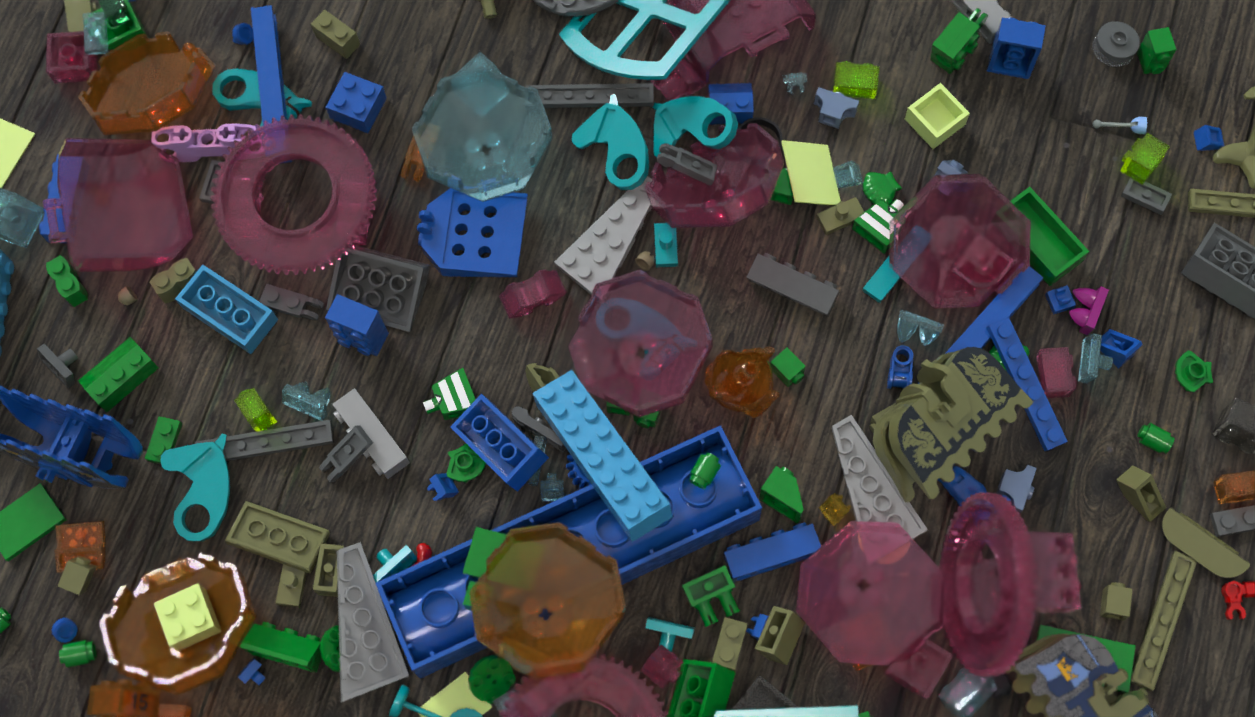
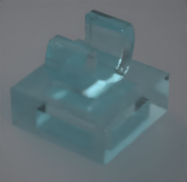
(795, 79)
(552, 488)

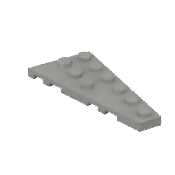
(607, 242)
(868, 482)
(365, 635)

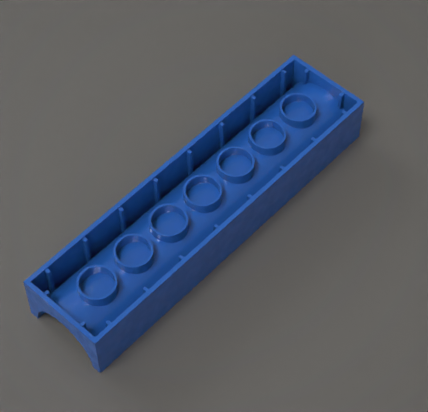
(429, 596)

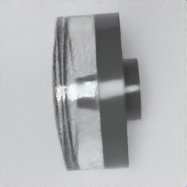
(1116, 43)

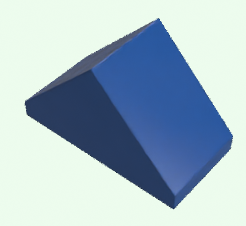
(1119, 347)

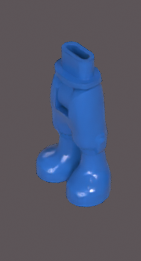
(964, 486)

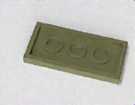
(277, 537)

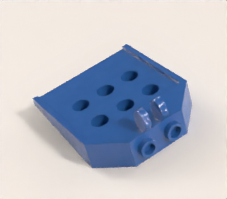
(444, 220)

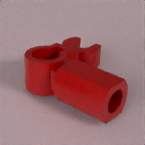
(1233, 596)

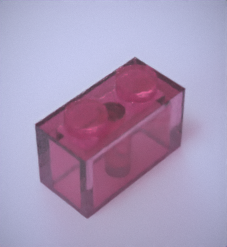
(1056, 372)

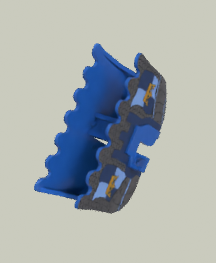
(67, 440)

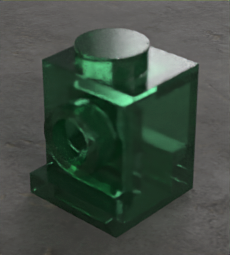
(115, 11)

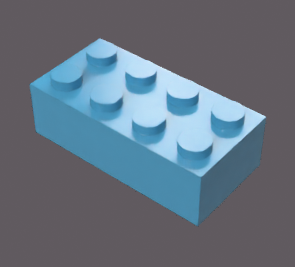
(226, 309)

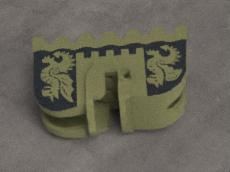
(944, 417)

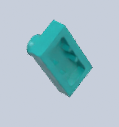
(665, 245)
(395, 563)
(669, 631)

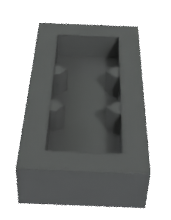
(59, 364)

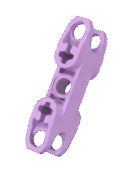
(191, 144)

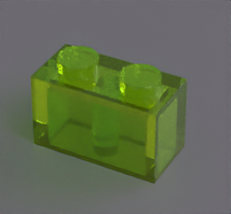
(856, 79)
(1144, 158)
(255, 410)

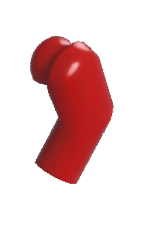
(423, 553)

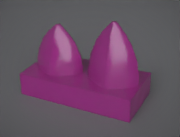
(1094, 301)

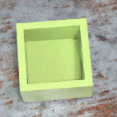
(936, 116)
(187, 617)

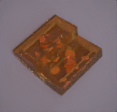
(82, 540)

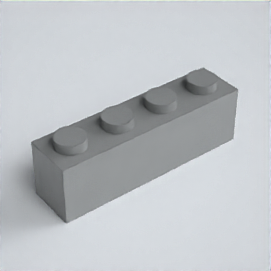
(989, 7)
(384, 450)

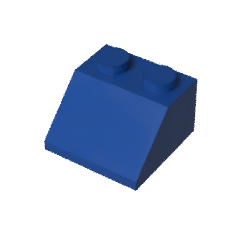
(736, 98)

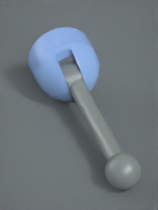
(1137, 125)

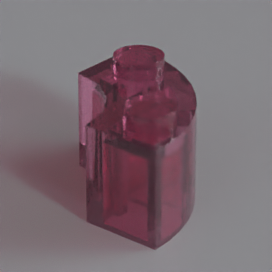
(523, 297)

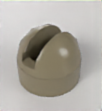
(645, 261)
(127, 296)

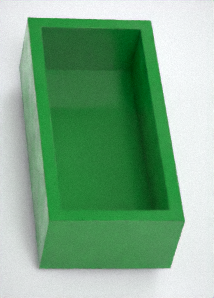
(1052, 245)

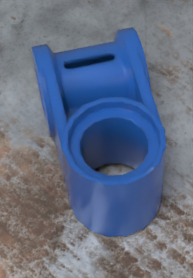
(900, 373)

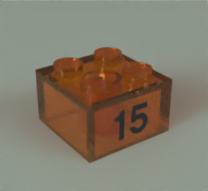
(123, 699)

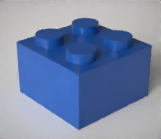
(356, 102)

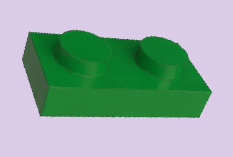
(163, 438)

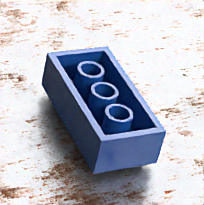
(499, 442)

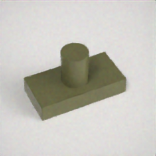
(840, 215)
(291, 587)

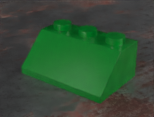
(118, 374)
(283, 647)
(701, 689)

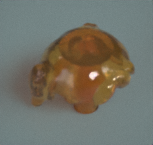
(742, 380)

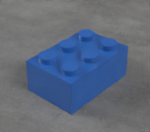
(1016, 48)
(356, 325)

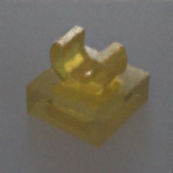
(834, 509)

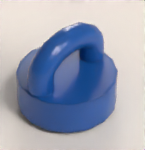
(242, 34)
(64, 630)

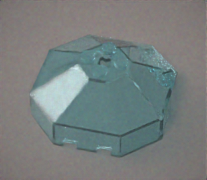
(477, 112)

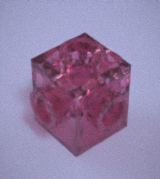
(662, 667)

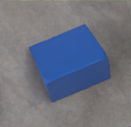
(1208, 138)

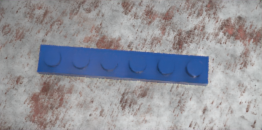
(1020, 369)

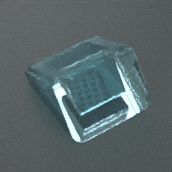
(847, 175)

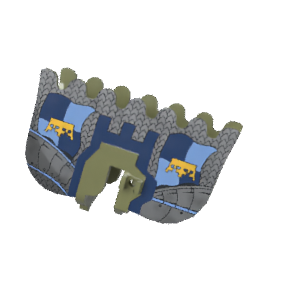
(1067, 679)

